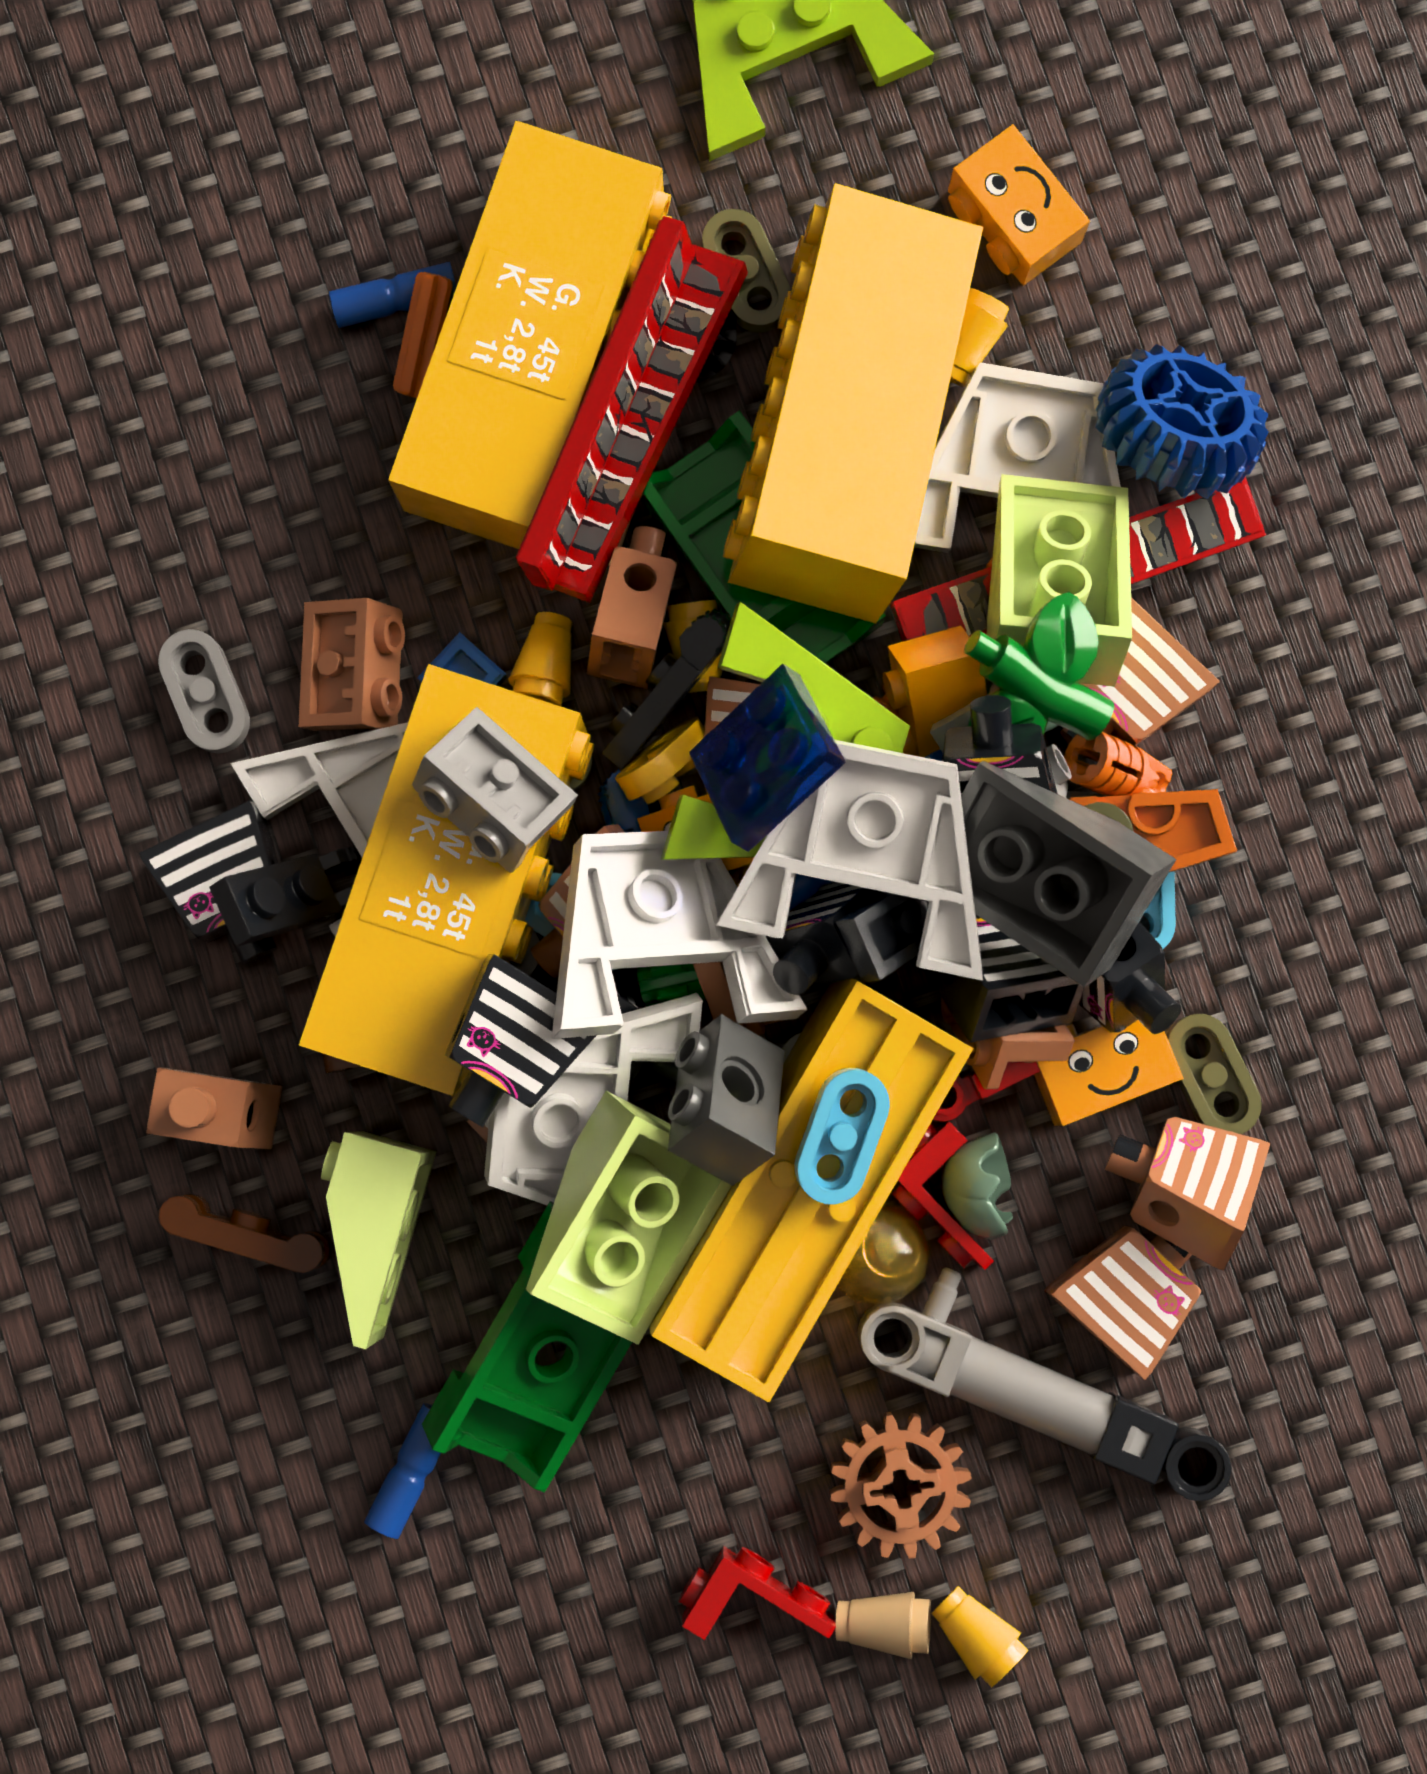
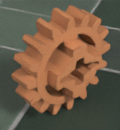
(930, 1482)

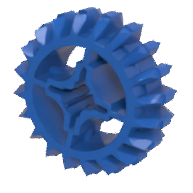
(1181, 421)

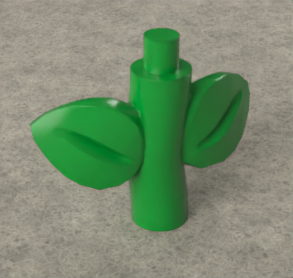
(1045, 670)

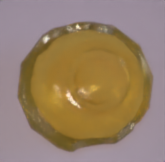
(888, 1260)

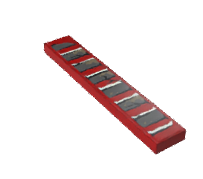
(661, 396)
(606, 404)
(1158, 543)

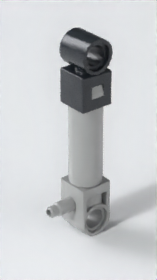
(1040, 1398)

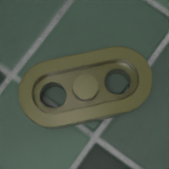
(763, 268)
(1215, 1072)

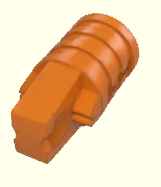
(1119, 767)

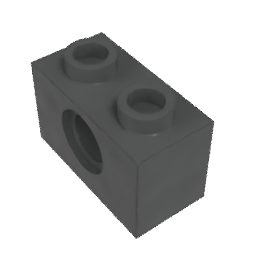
(726, 1100)

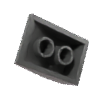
(1056, 872)

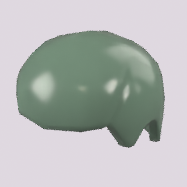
(974, 1182)

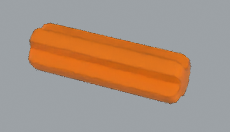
(422, 330)

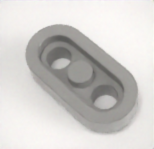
(203, 694)

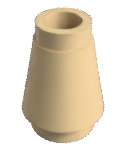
(886, 1623)

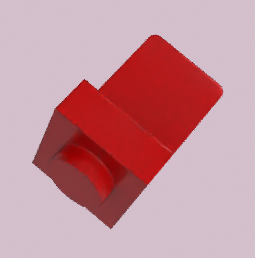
(931, 1153)
(711, 1590)

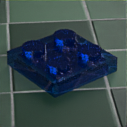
(766, 757)

